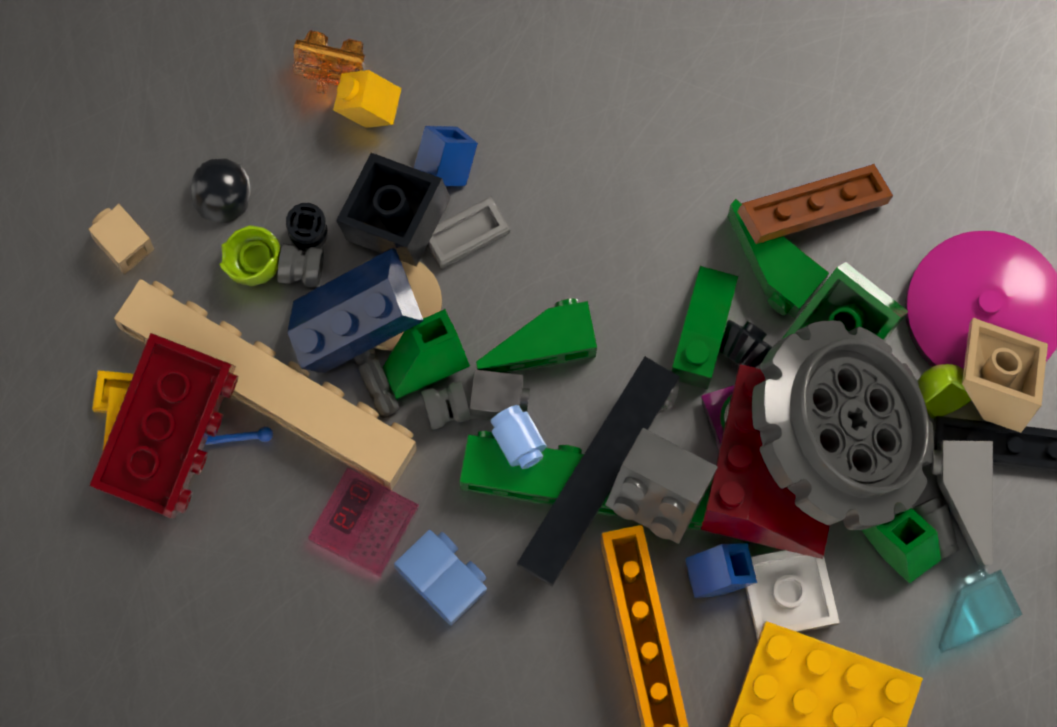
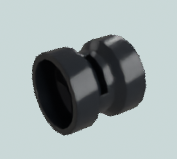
(310, 233)

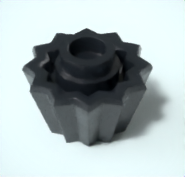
(744, 344)

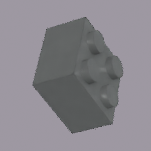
(660, 486)

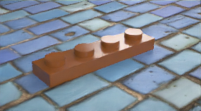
(814, 203)

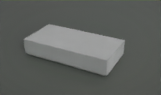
(467, 232)

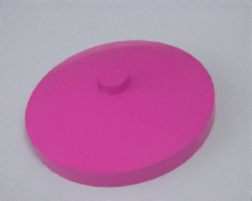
(984, 279)

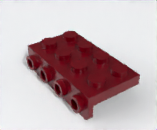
(164, 426)

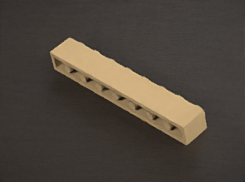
(275, 388)

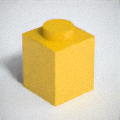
(367, 99)

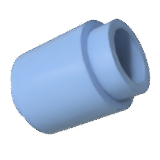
(518, 437)

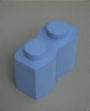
(441, 576)

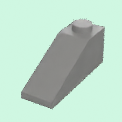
(966, 483)

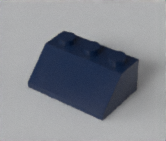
(353, 313)

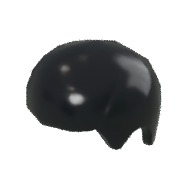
(220, 190)

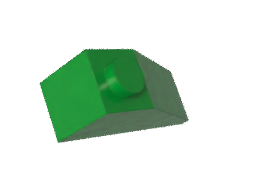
(780, 267)
(704, 327)
(551, 338)
(906, 544)

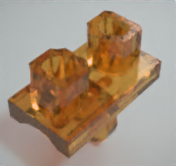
(325, 63)

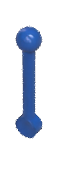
(263, 434)

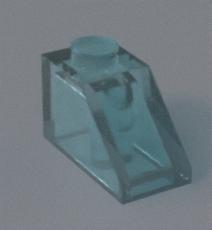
(979, 609)

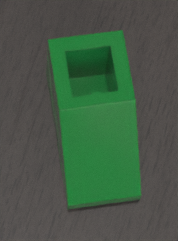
(425, 355)

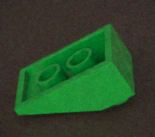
(854, 302)

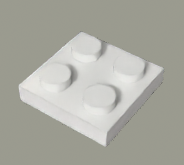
(791, 592)

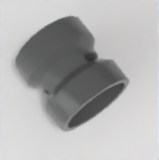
(298, 265)
(437, 409)

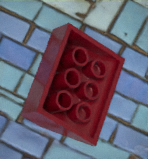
(744, 495)

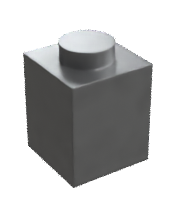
(496, 392)

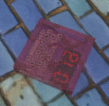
(363, 522)

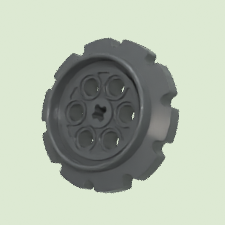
(843, 425)

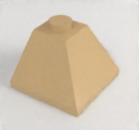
(1004, 374)

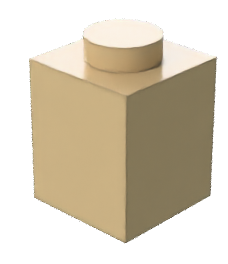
(120, 238)

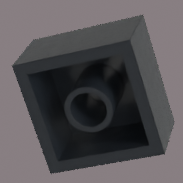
(393, 208)

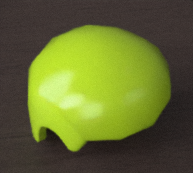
(251, 256)
(943, 389)

